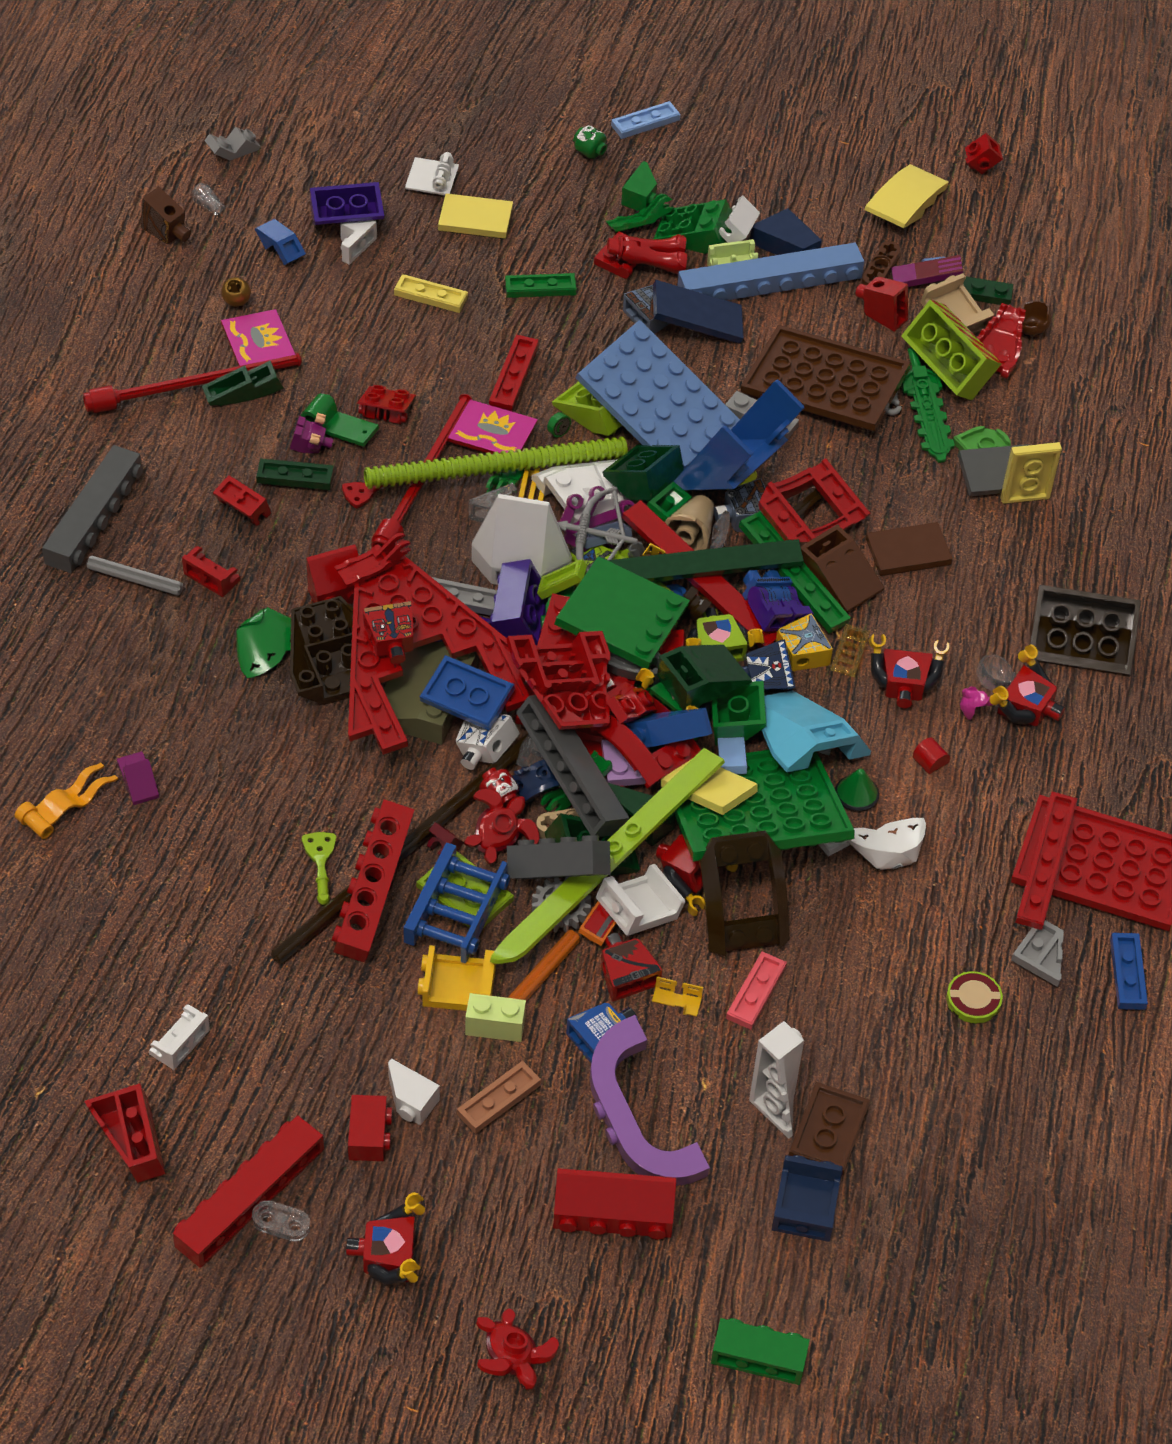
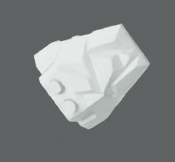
(579, 479)

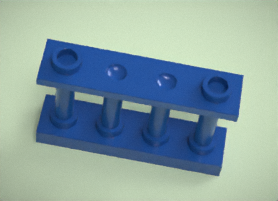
(438, 884)

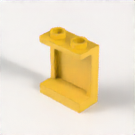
(451, 981)

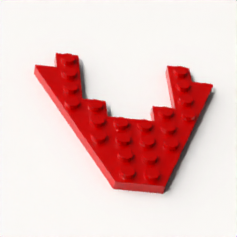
(435, 617)

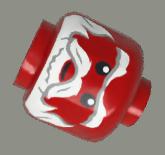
(502, 782)

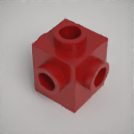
(983, 153)

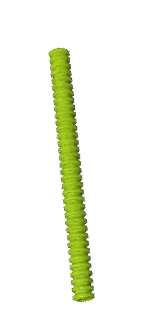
(495, 463)

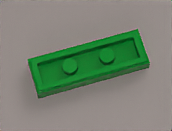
(540, 285)

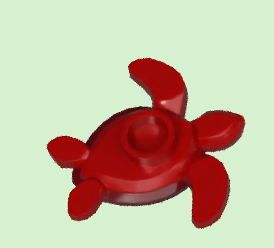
(499, 825)
(513, 1350)

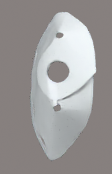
(888, 849)

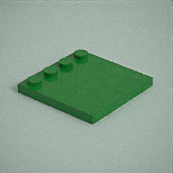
(627, 608)

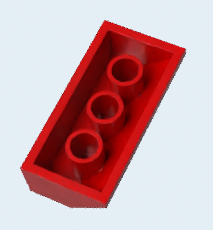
(614, 1203)

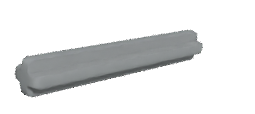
(135, 575)

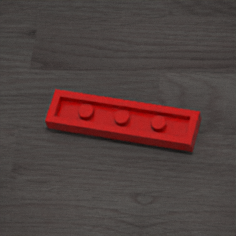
(514, 372)

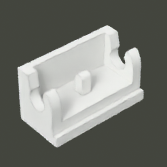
(740, 221)
(181, 1037)

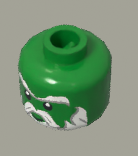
(590, 142)

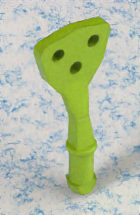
(320, 859)

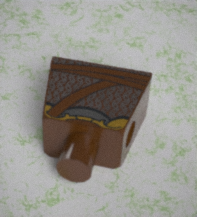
(163, 217)

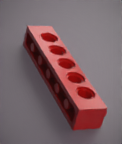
(354, 942)

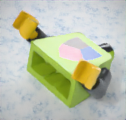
(723, 630)

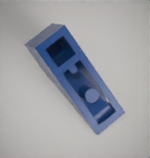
(671, 726)

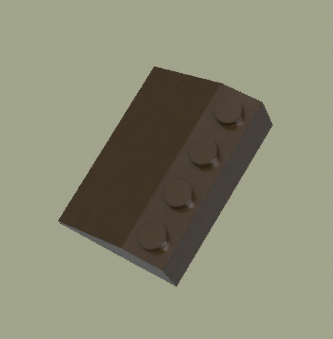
(1085, 629)

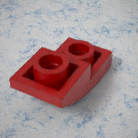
(632, 705)

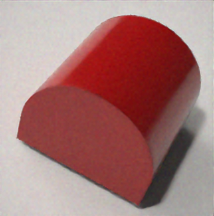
(930, 755)

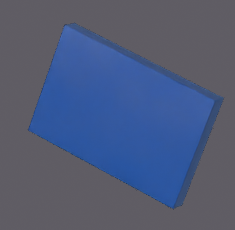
(467, 692)

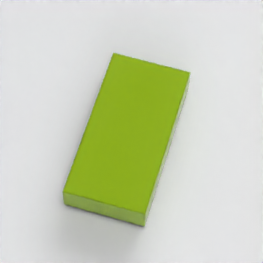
(562, 579)

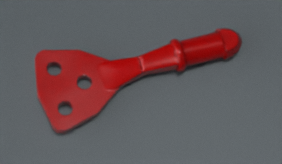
(354, 493)

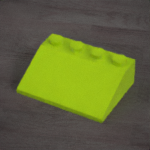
(586, 410)

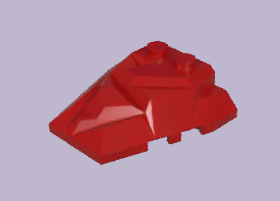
(567, 677)

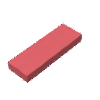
(756, 990)

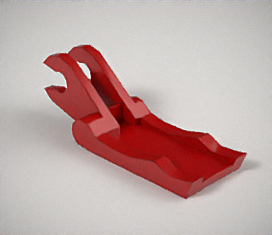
(373, 561)

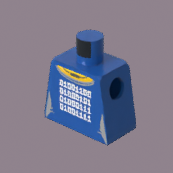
(589, 1026)

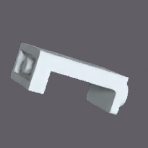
(641, 901)

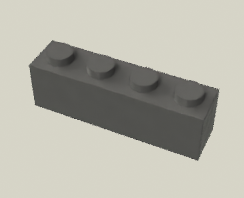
(560, 859)

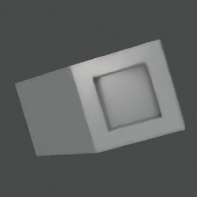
(237, 144)

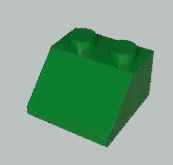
(739, 712)

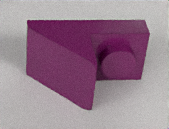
(138, 777)

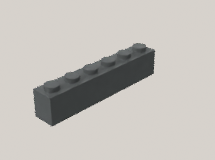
(92, 509)
(574, 770)

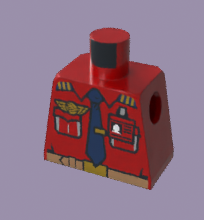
(390, 630)

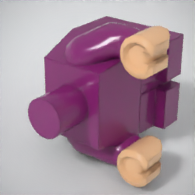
(310, 435)

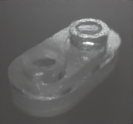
(282, 1220)

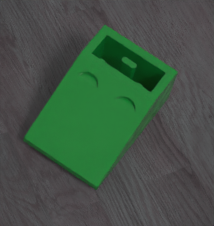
(697, 223)

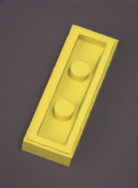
(431, 293)

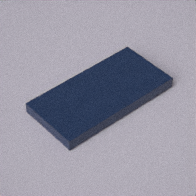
(697, 311)

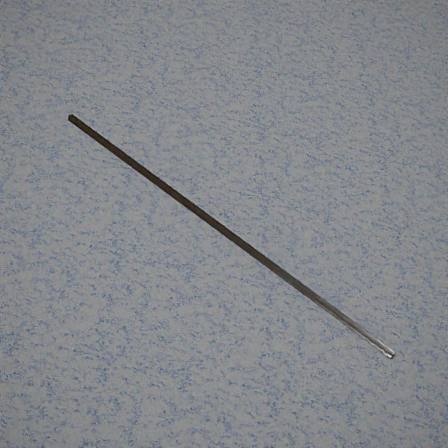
(449, 809)

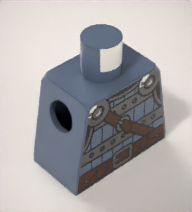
(639, 306)
(741, 502)

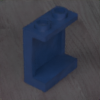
(807, 1198)

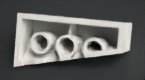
(776, 1075)

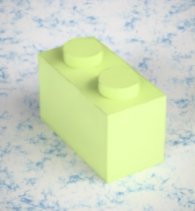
(495, 1017)

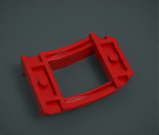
(831, 487)
(653, 765)

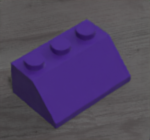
(346, 203)
(517, 602)

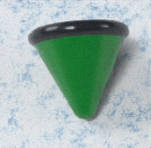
(857, 791)

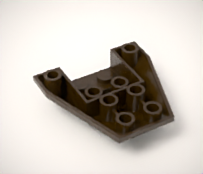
(322, 650)

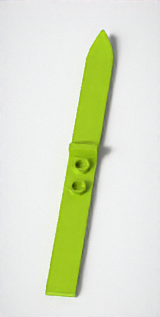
(622, 844)

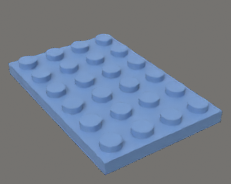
(655, 393)

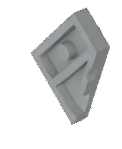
(1042, 952)

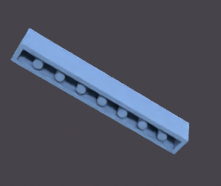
(776, 272)

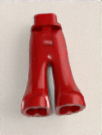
(662, 253)

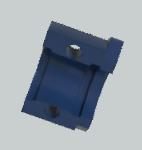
(535, 780)

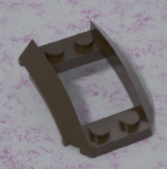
(752, 931)

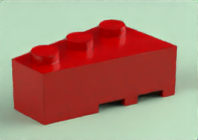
(130, 1128)

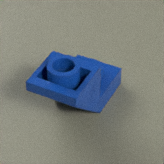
(283, 240)

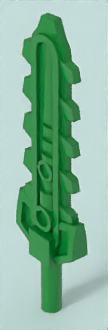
(924, 386)

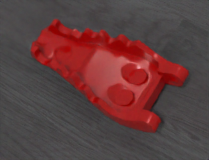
(1004, 336)

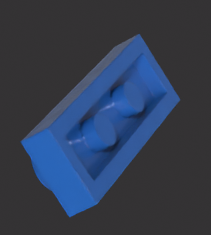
(1128, 971)

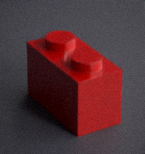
(368, 1128)

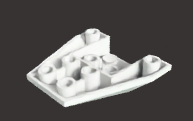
(516, 532)

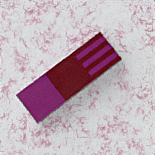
(928, 271)

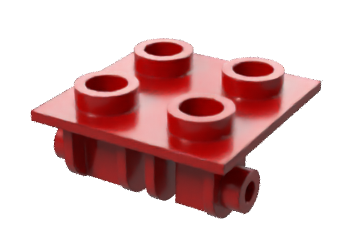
(380, 398)

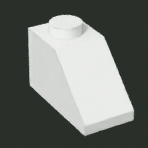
(412, 1092)

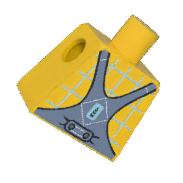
(805, 644)

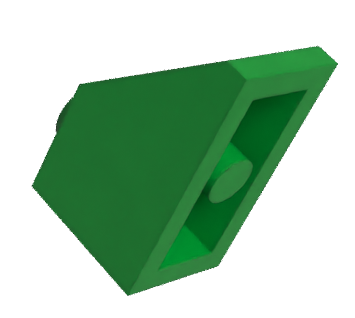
(640, 188)
(668, 501)

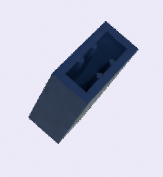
(784, 234)

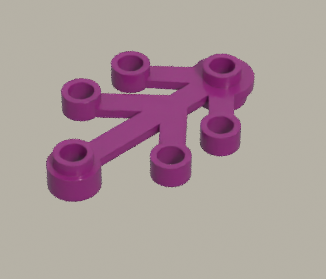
(594, 520)

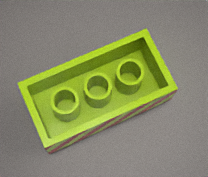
(951, 349)

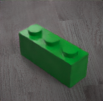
(760, 1351)

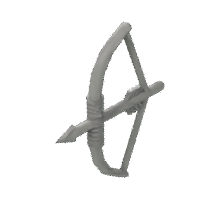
(612, 535)

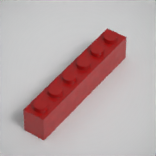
(256, 1181)

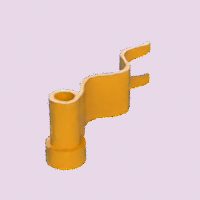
(59, 801)

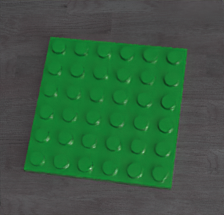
(790, 806)

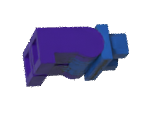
(773, 600)

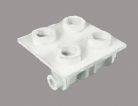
(433, 175)

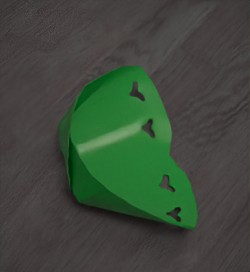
(262, 634)

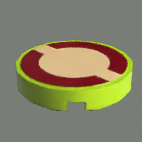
(974, 997)

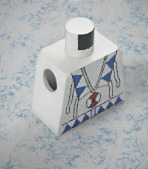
(485, 745)

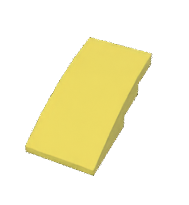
(906, 196)

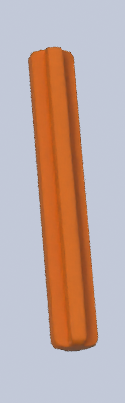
(546, 966)

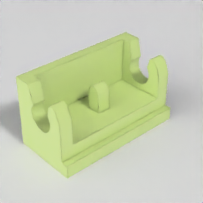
(731, 252)

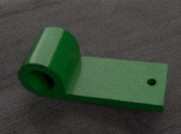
(338, 423)

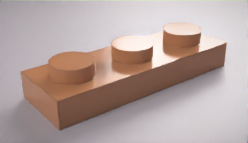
(498, 1097)

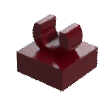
(442, 836)

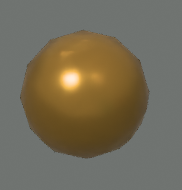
(235, 291)

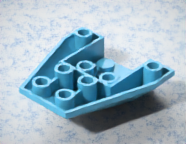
(801, 727)

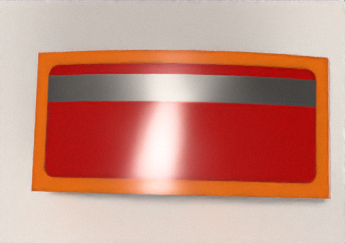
(597, 925)

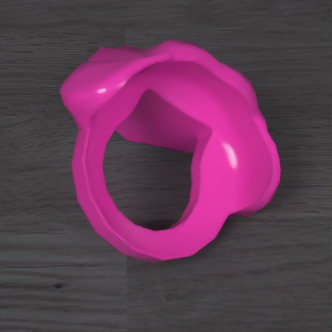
(971, 699)

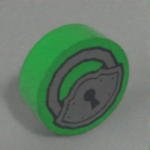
(559, 424)

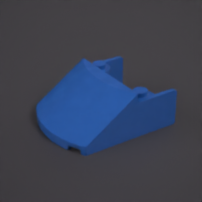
(740, 451)

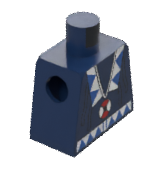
(771, 666)

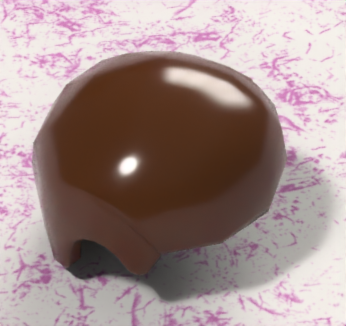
(1036, 318)

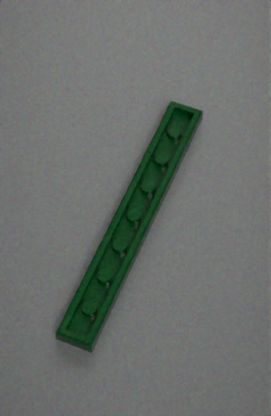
(714, 561)

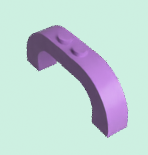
(614, 1046)

